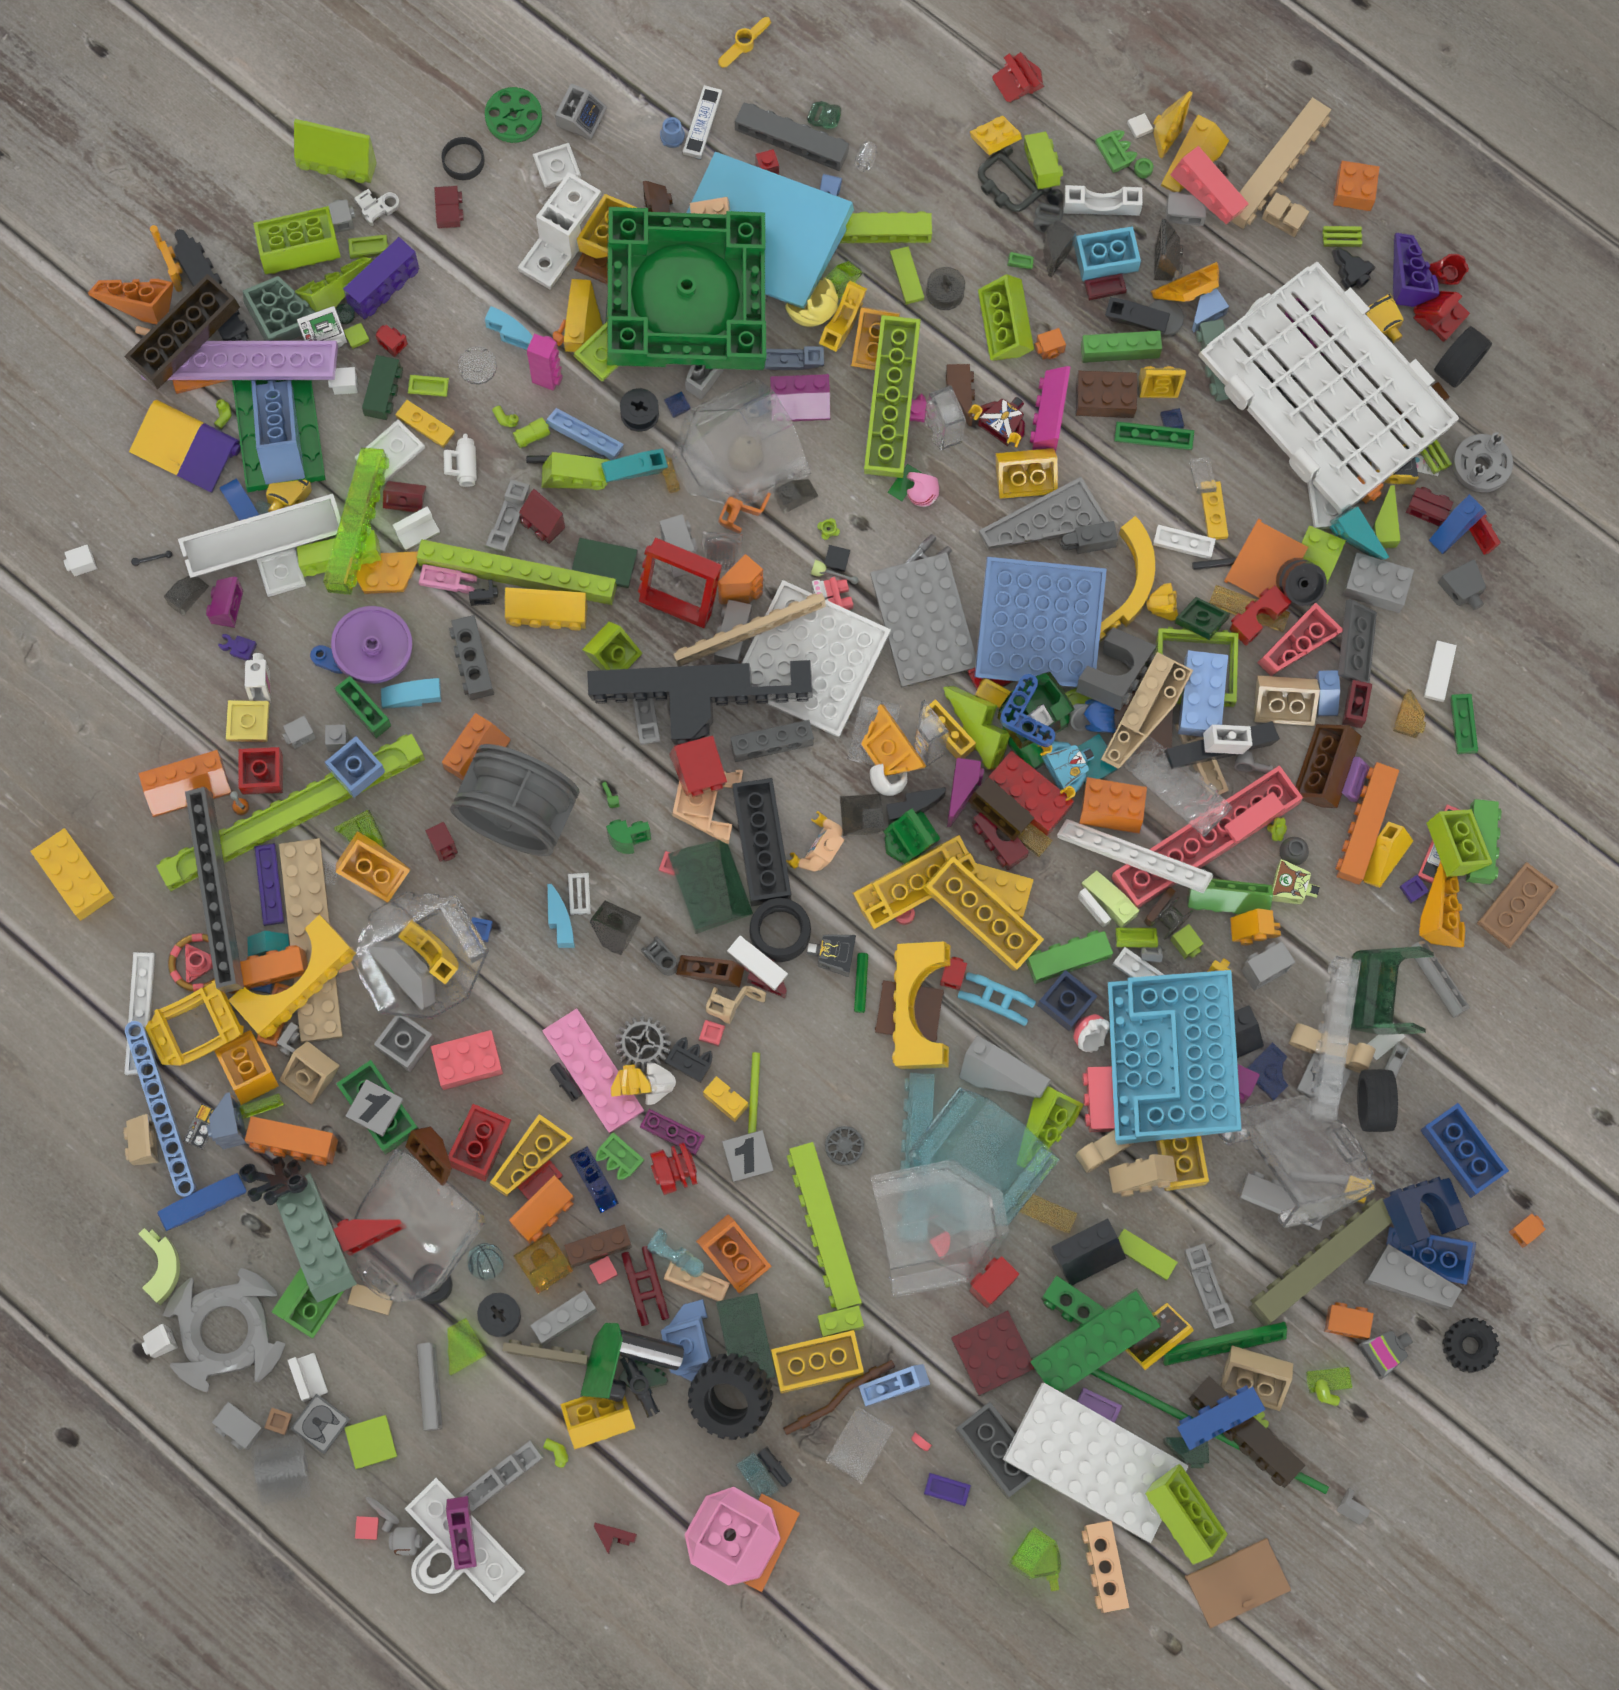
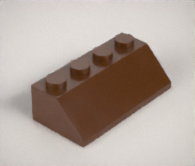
(1327, 764)

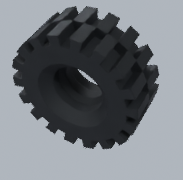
(1486, 1345)

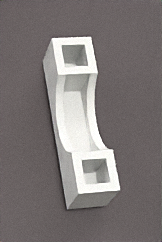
(1122, 202)

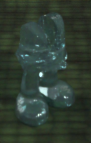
(681, 1258)

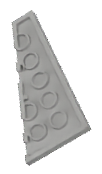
(1046, 517)

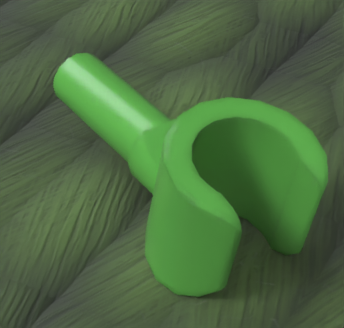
(613, 801)

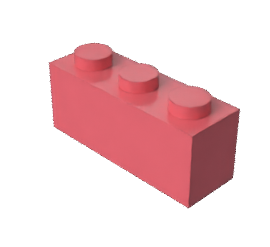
(1099, 1099)

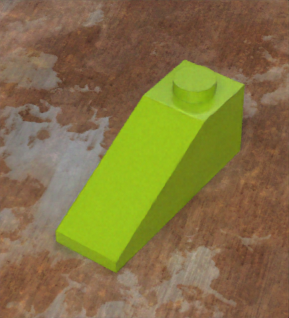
(1386, 524)

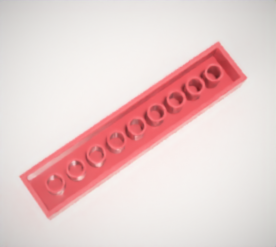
(1195, 850)

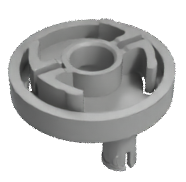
(1489, 449)

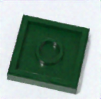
(1202, 618)

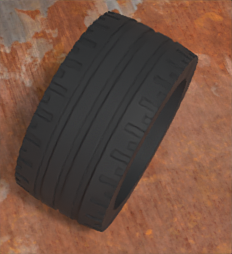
(1462, 357)
(791, 908)
(1377, 1100)

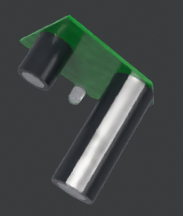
(615, 1342)

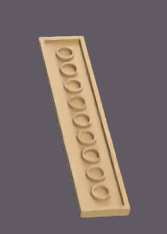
(304, 901)

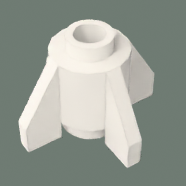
(661, 1083)

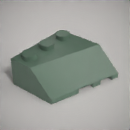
(276, 309)

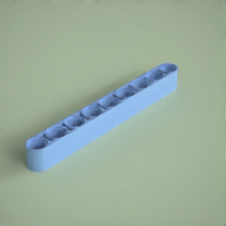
(154, 1101)

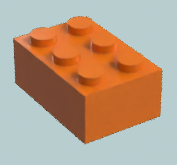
(1113, 805)

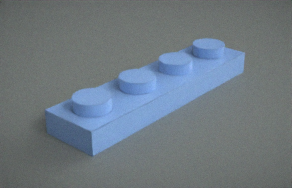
(584, 434)

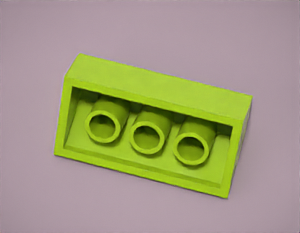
(1005, 318)
(1186, 1514)

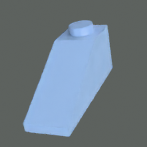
(894, 1384)

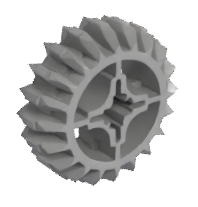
(633, 1040)

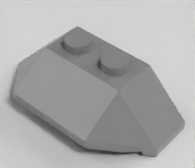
(407, 970)

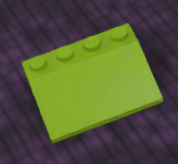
(333, 151)
(296, 240)

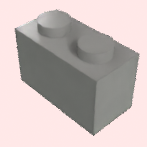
(1185, 209)
(237, 1426)

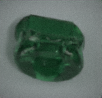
(829, 116)

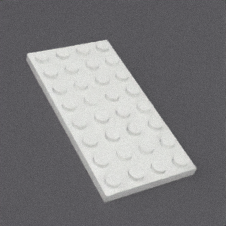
(1090, 1460)

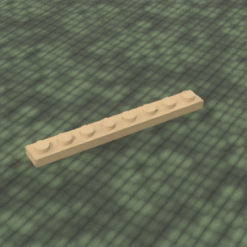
(756, 626)

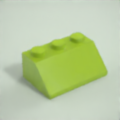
(1458, 842)

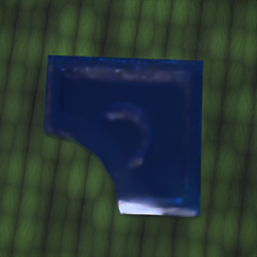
(1269, 1066)

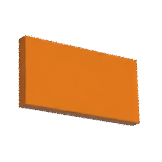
(785, 1520)

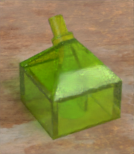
(1038, 1558)

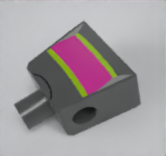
(1385, 1352)

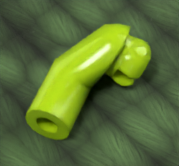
(224, 412)
(505, 420)
(1323, 1393)
(559, 1452)

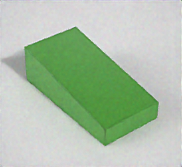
(1020, 260)

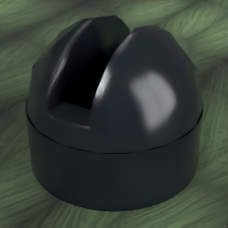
(1055, 197)

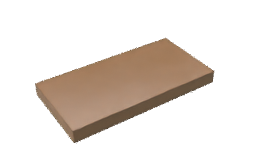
(1517, 905)

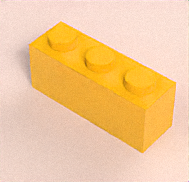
(958, 740)

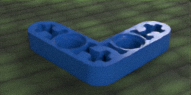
(1020, 718)

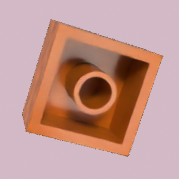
(1356, 185)

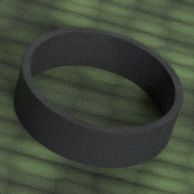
(458, 141)

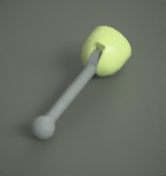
(819, 570)

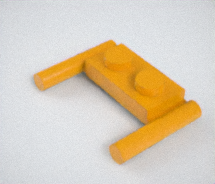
(168, 254)

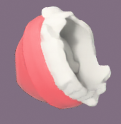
(1091, 1032)

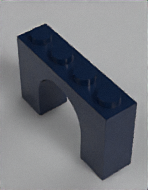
(1406, 1213)

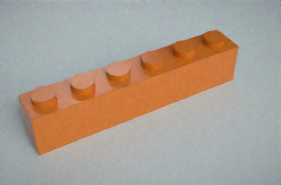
(1367, 823)

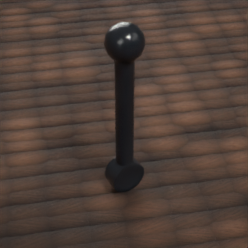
(135, 561)

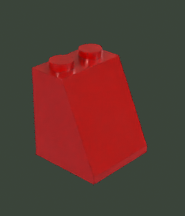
(698, 766)

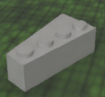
(1407, 1277)

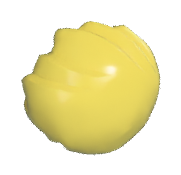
(819, 306)

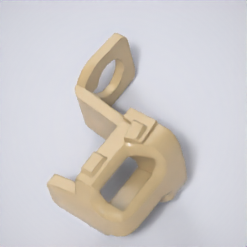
(727, 1012)

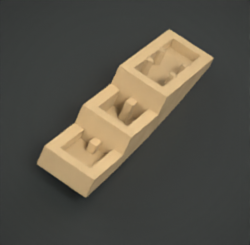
(1209, 770)

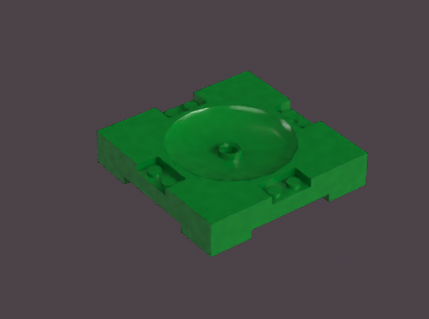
(660, 322)

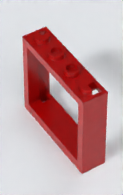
(688, 562)

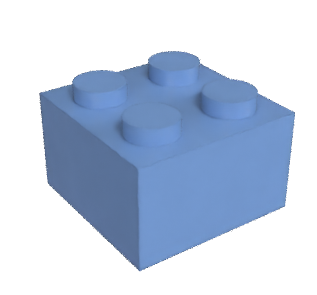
(355, 766)

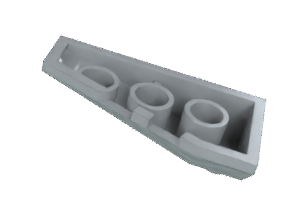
(995, 1069)

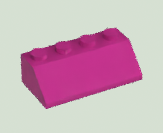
(1051, 408)

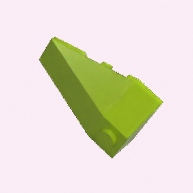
(330, 290)
(1052, 1115)

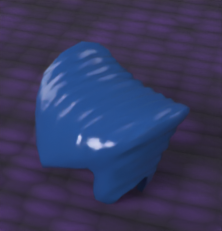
(1100, 717)

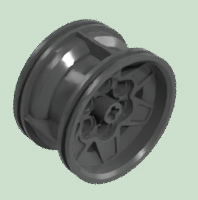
(515, 800)

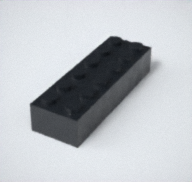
(761, 841)

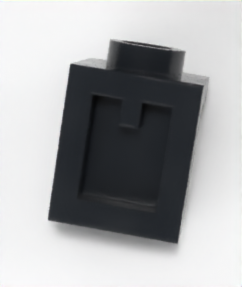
(483, 596)

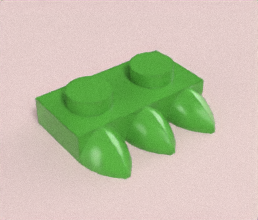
(1114, 151)
(619, 1156)

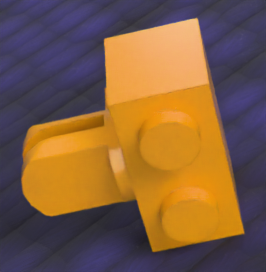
(1254, 926)

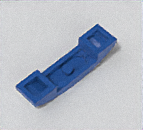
(238, 500)

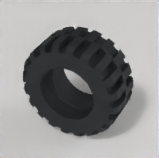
(723, 1419)

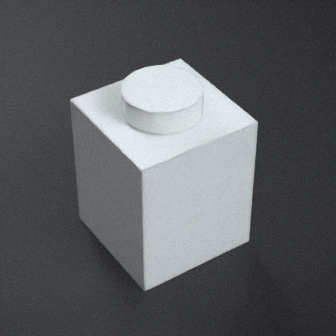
(345, 381)
(80, 560)

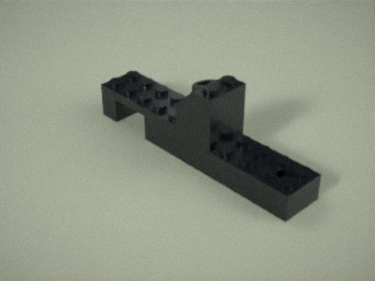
(695, 690)

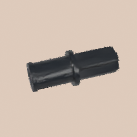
(565, 1081)
(774, 1467)

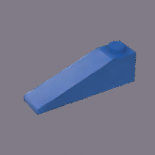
(1444, 1255)

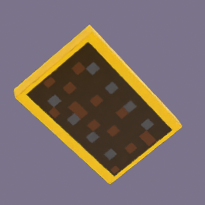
(1163, 1339)

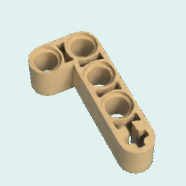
(1358, 1056)
(1099, 1152)

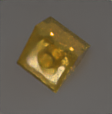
(543, 1263)

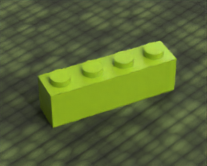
(314, 557)

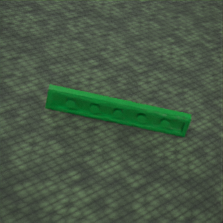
(1223, 1343)

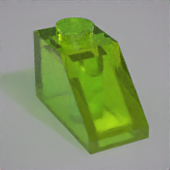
(841, 275)

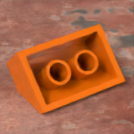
(741, 582)
(476, 733)
(542, 1210)

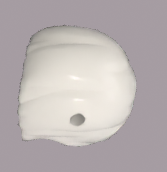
(887, 785)

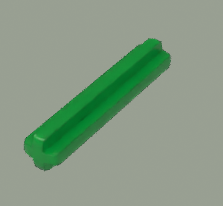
(861, 983)

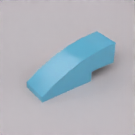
(510, 329)
(411, 693)
(559, 919)

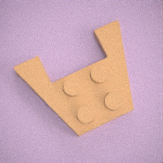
(699, 810)

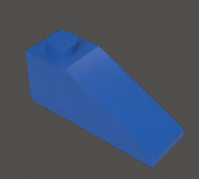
(1457, 524)

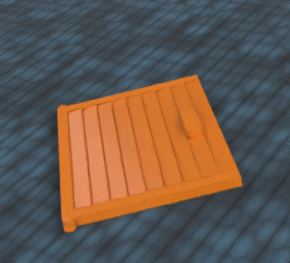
(1262, 558)

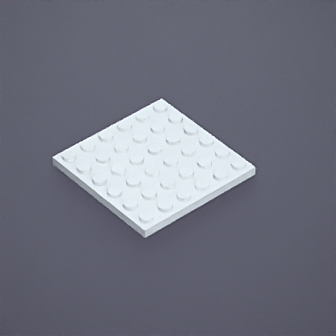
(840, 652)

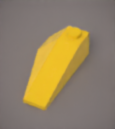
(1170, 124)
(582, 315)

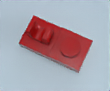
(1484, 535)

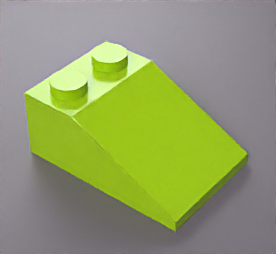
(1322, 549)

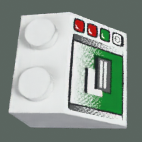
(322, 327)

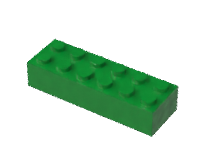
(1096, 1341)

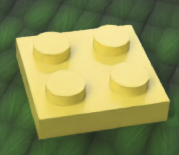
(247, 721)

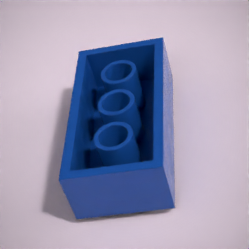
(1464, 1150)

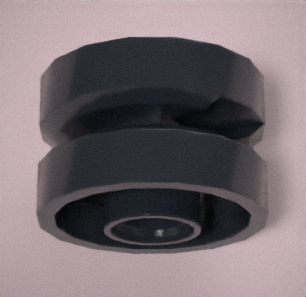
(1301, 581)

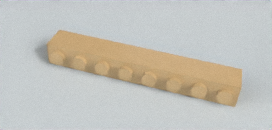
(1281, 159)

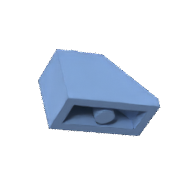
(1209, 308)

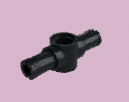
(644, 1396)

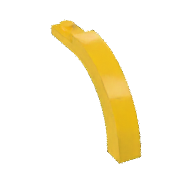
(1143, 554)

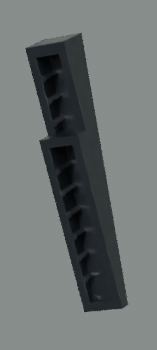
(1194, 752)

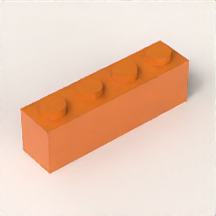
(273, 967)

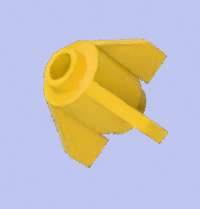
(1163, 602)
(630, 1082)

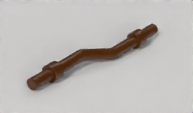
(804, 1421)

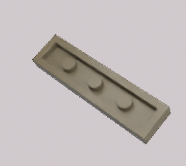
(537, 1351)

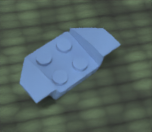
(689, 1332)

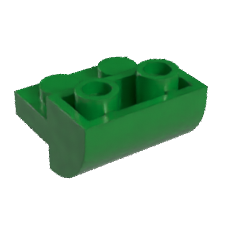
(624, 837)

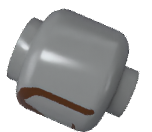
(405, 1541)

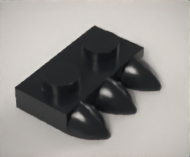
(688, 1060)

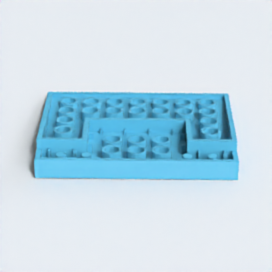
(800, 223)
(1174, 1056)

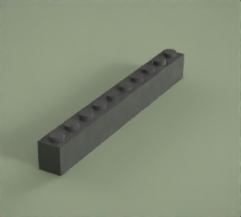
(214, 890)

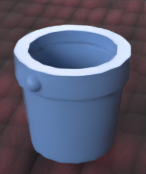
(672, 133)

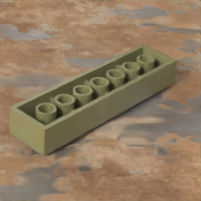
(1318, 1265)

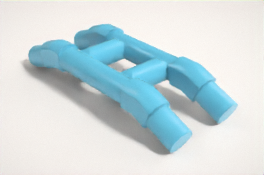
(990, 987)

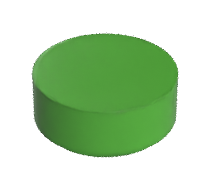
(1143, 168)

